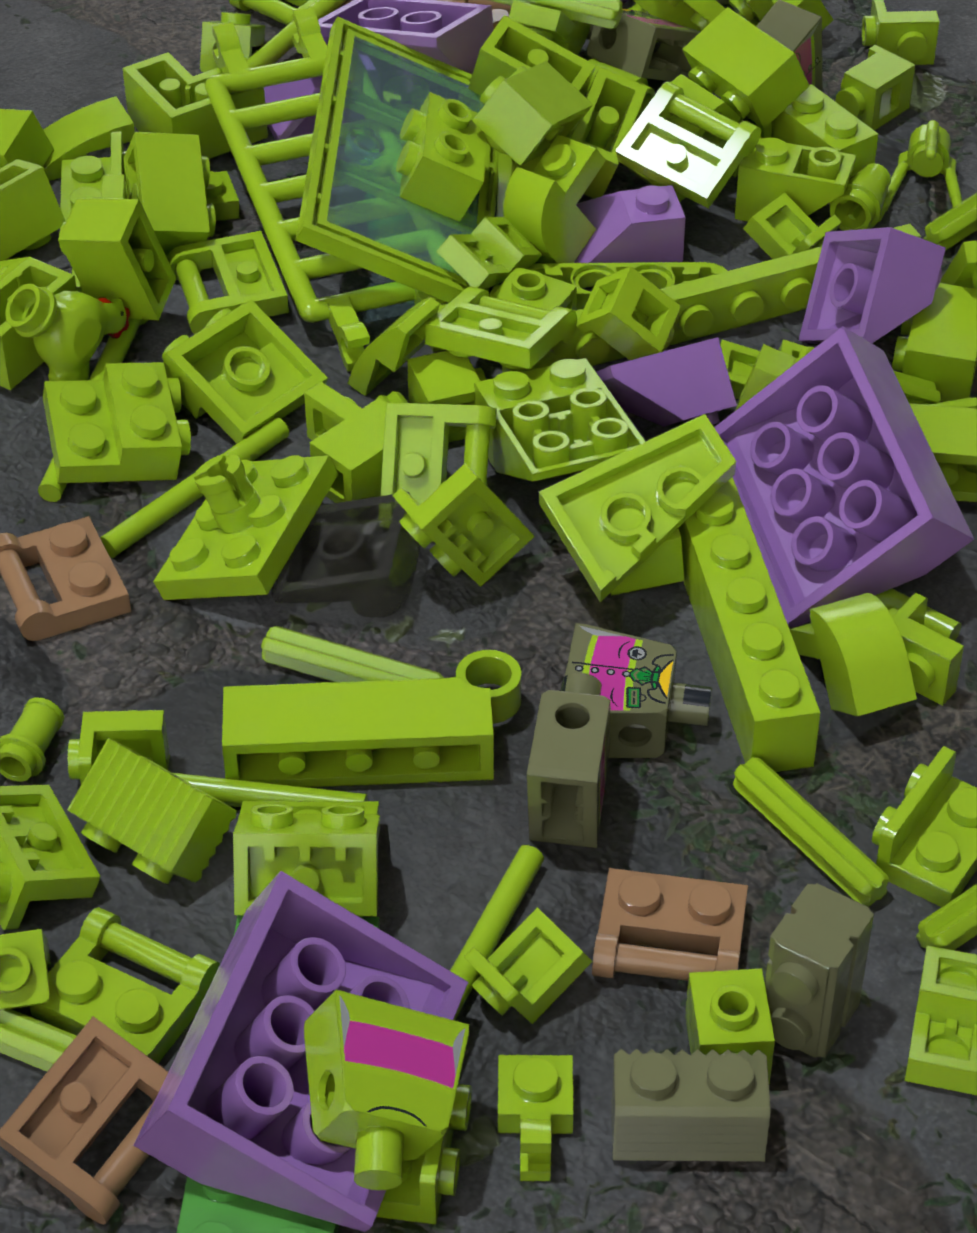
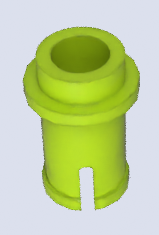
(25, 745)

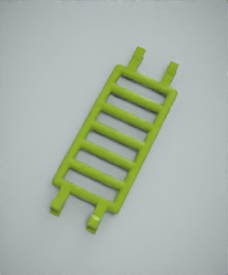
(238, 77)

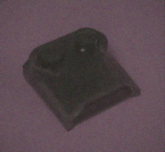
(353, 555)

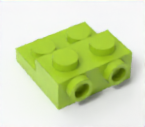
(241, 370)
(117, 425)

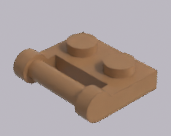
(77, 572)
(668, 915)
(74, 1107)

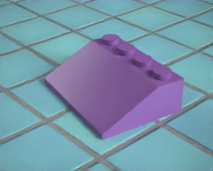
(840, 479)
(239, 1085)

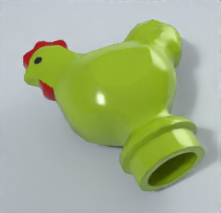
(65, 326)

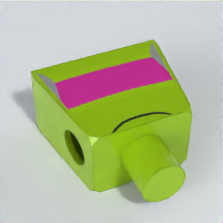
(381, 1081)

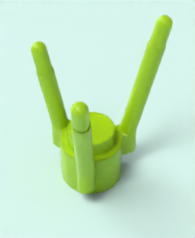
(927, 156)

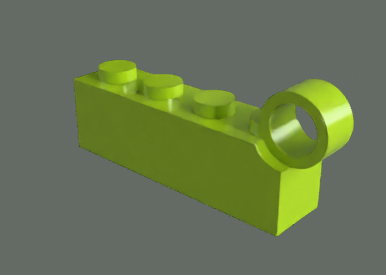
(371, 728)

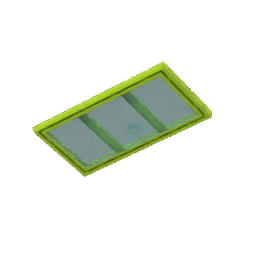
(351, 175)

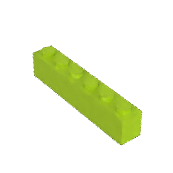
(748, 635)

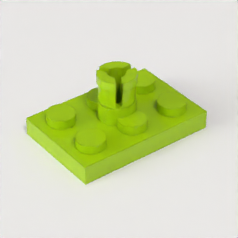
(244, 525)

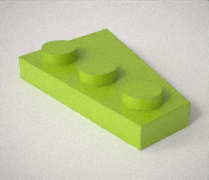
(636, 500)

